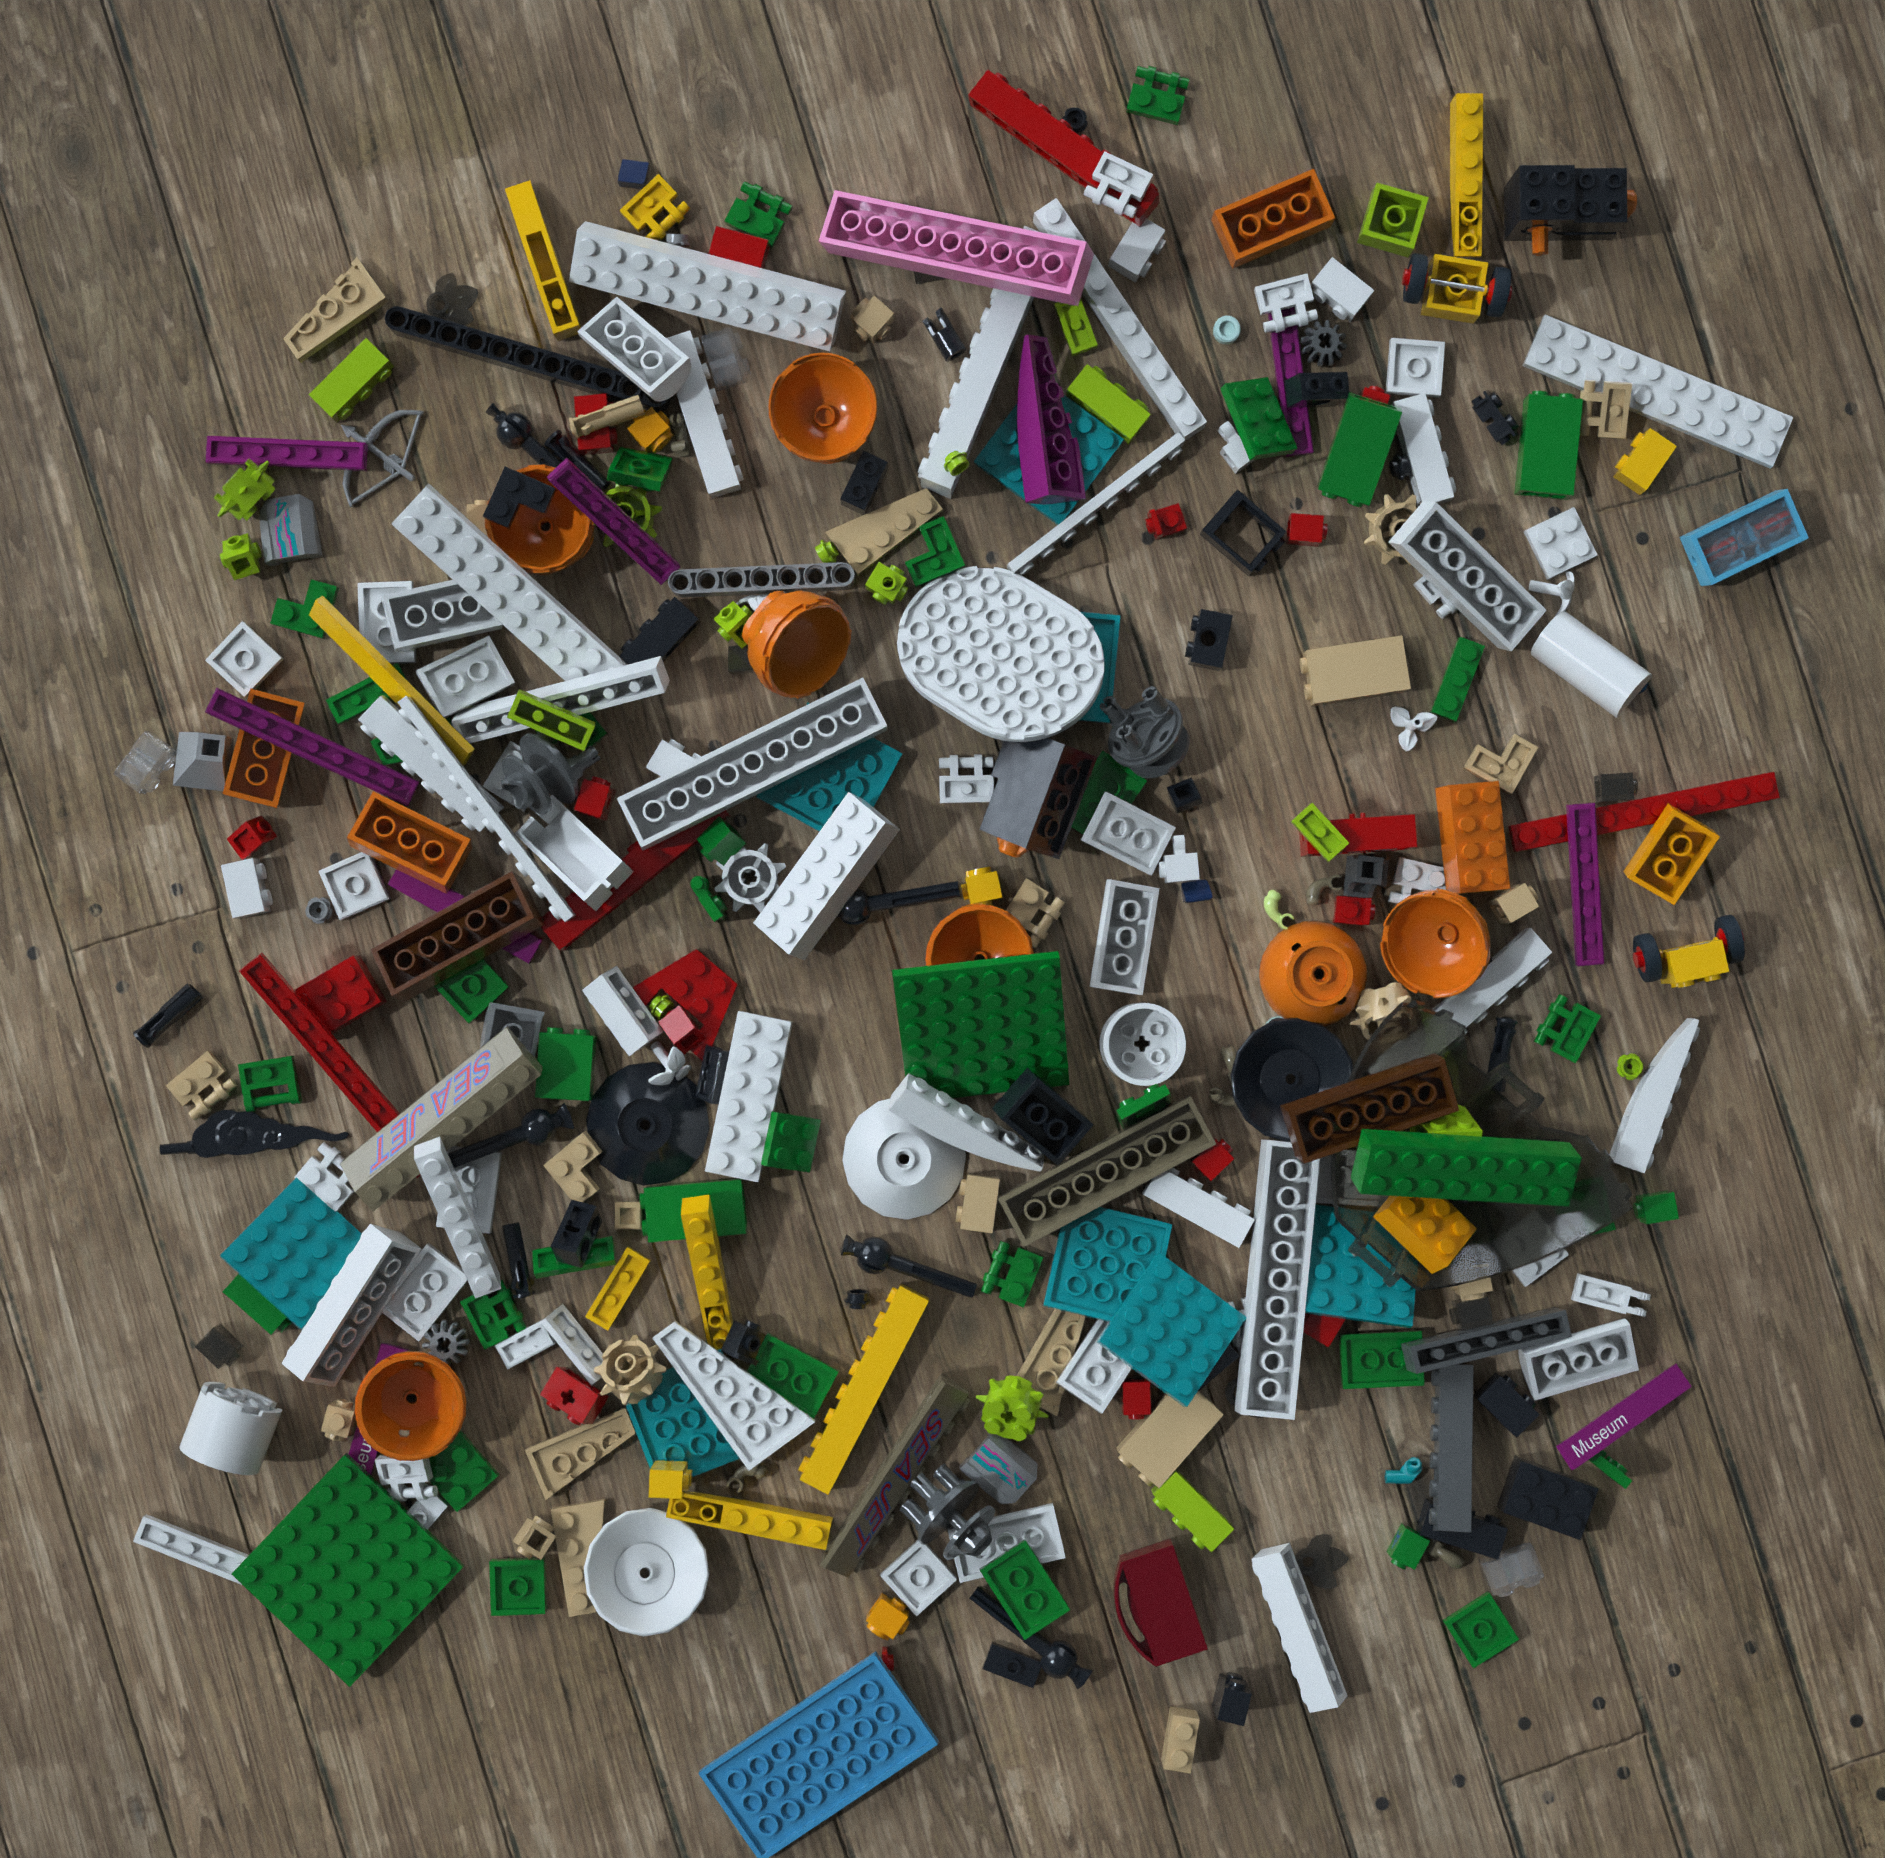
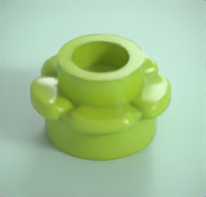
(956, 463)
(827, 551)
(661, 1006)
(1634, 1060)

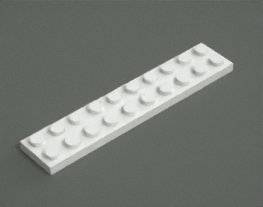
(1660, 391)
(503, 587)

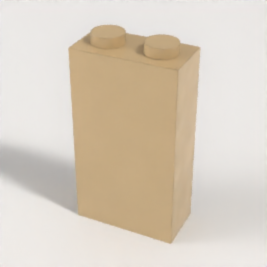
(1355, 671)
(1167, 1437)

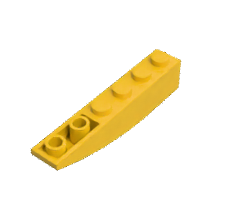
(1466, 173)
(543, 261)
(707, 1268)
(753, 1518)

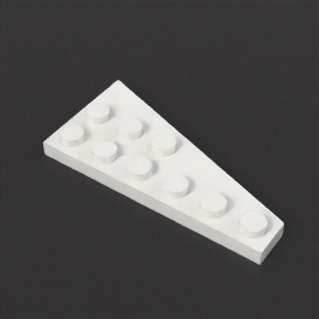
(741, 1406)

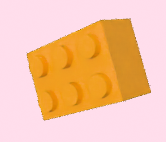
(1671, 854)
(1426, 1228)

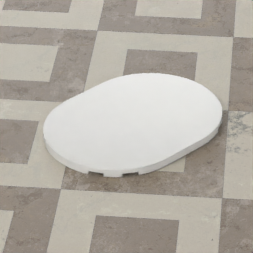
(1000, 654)

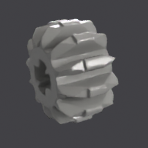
(448, 1333)

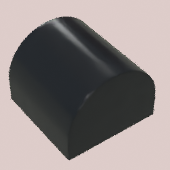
(1184, 795)

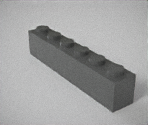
(1486, 1340)
(1452, 1448)

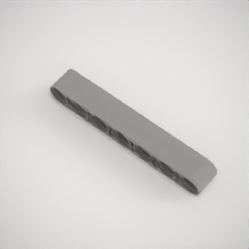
(750, 573)

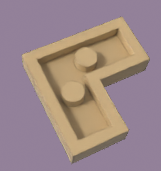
(1504, 768)
(569, 1165)

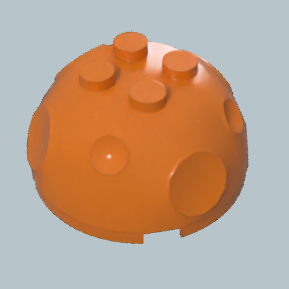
(822, 407)
(1435, 943)

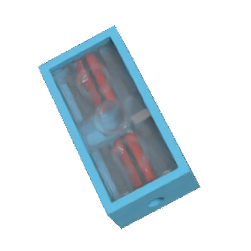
(1744, 537)

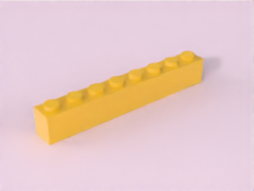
(863, 1389)

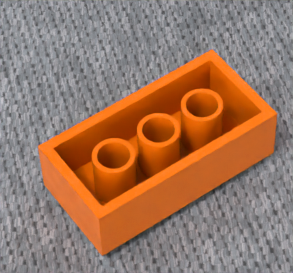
(1273, 218)
(256, 765)
(1472, 837)
(409, 842)

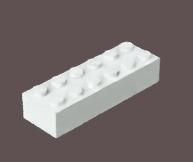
(1467, 575)
(826, 876)
(748, 1095)
(351, 1306)

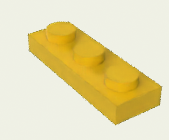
(618, 1288)

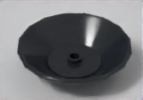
(1281, 1049)
(676, 1129)

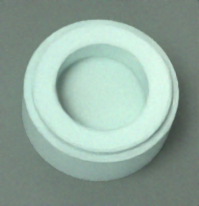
(1226, 329)

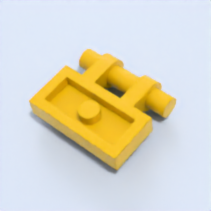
(649, 203)

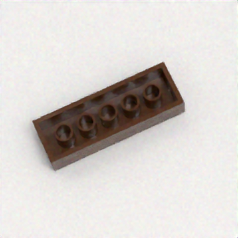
(457, 937)
(1380, 1101)

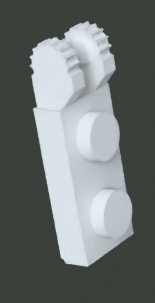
(1607, 1295)

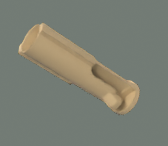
(607, 416)

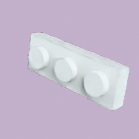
(574, 1342)

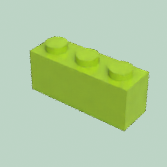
(352, 381)
(1108, 403)
(551, 720)
(1192, 1511)

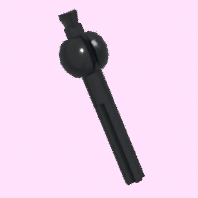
(516, 432)
(860, 905)
(536, 1127)
(876, 1255)
(1057, 1657)

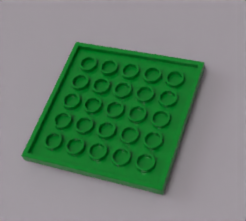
(983, 1023)
(348, 1569)

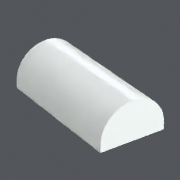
(637, 350)
(1590, 663)
(1124, 937)
(1579, 1360)

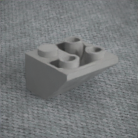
(202, 760)

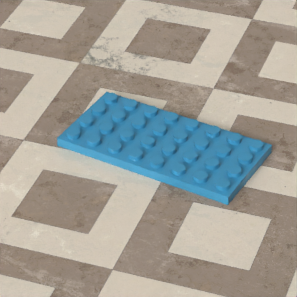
(818, 1756)

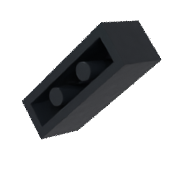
(661, 634)
(1485, 1536)

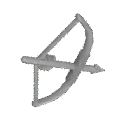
(391, 462)

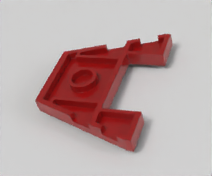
(698, 988)

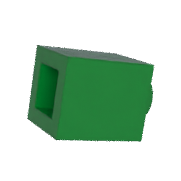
(720, 841)
(1656, 1207)
(1407, 1547)

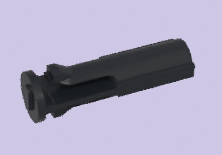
(563, 449)
(168, 1014)
(1502, 1046)
(517, 1259)

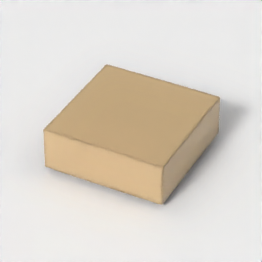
(628, 1215)

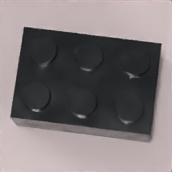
(1042, 1116)
(1547, 1497)

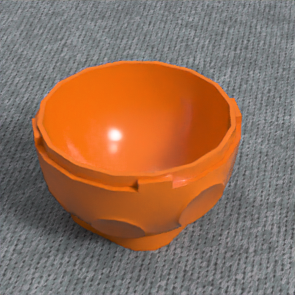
(540, 550)
(796, 641)
(976, 931)

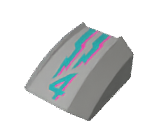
(289, 530)
(1001, 1468)

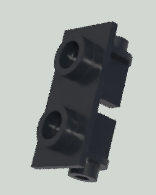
(1502, 424)

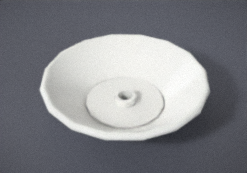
(893, 1187)
(675, 1568)

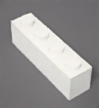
(1421, 444)
(1199, 1206)

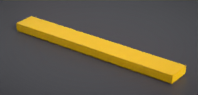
(384, 673)

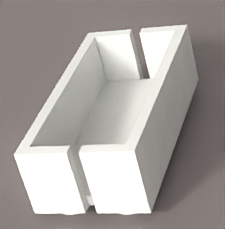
(575, 854)

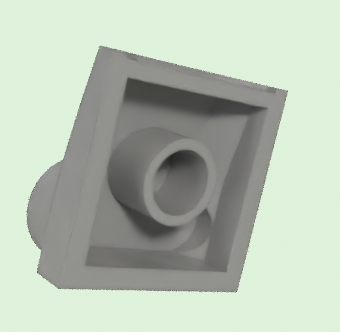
(521, 1021)

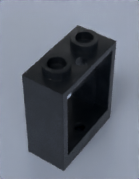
(1259, 516)

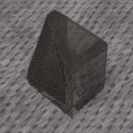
(738, 660)

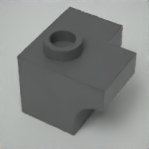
(1363, 875)

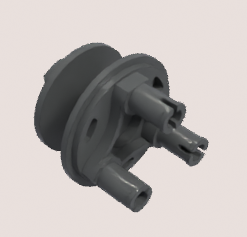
(1147, 735)
(544, 773)
(946, 1510)

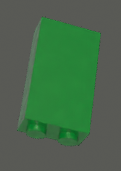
(1548, 445)
(1359, 449)
(664, 1207)

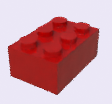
(342, 994)

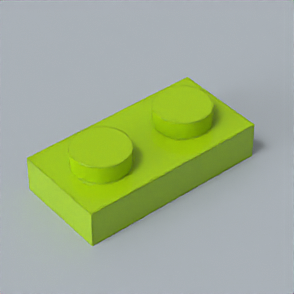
(1076, 327)
(1319, 832)

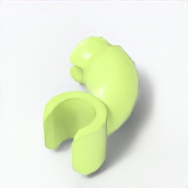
(1271, 908)

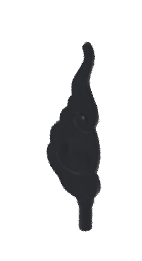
(244, 1134)

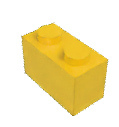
(1644, 461)
(669, 1479)

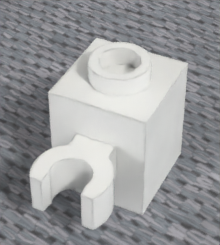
(1234, 451)
(1181, 865)

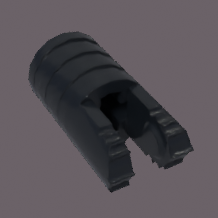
(946, 339)

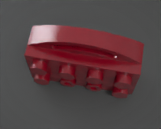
(1158, 1604)

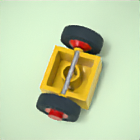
(1455, 287)
(1693, 961)

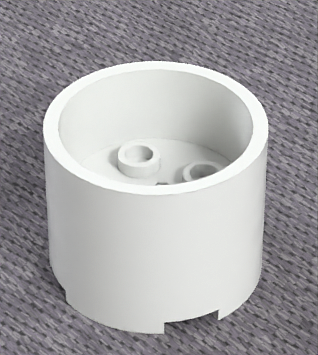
(1158, 1059)
(230, 1429)

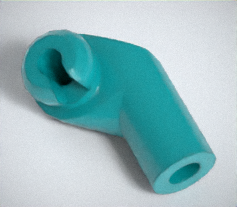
(1406, 1473)

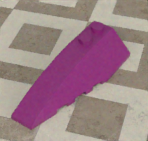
(1046, 448)

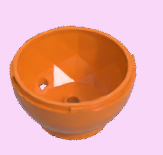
(1289, 975)
(431, 1419)

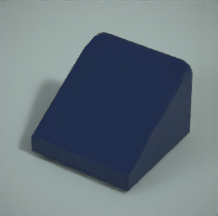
(633, 174)
(1196, 891)

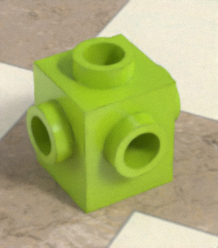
(241, 556)
(883, 575)
(731, 623)

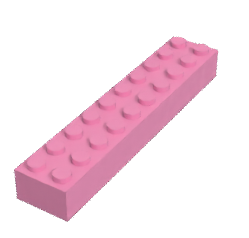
(957, 247)

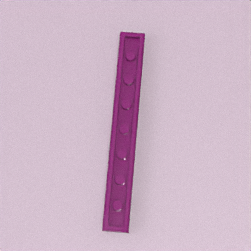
(311, 746)

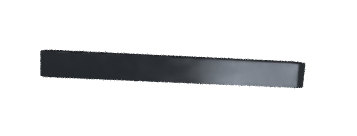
(516, 352)

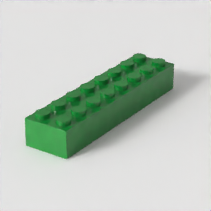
(1465, 1167)

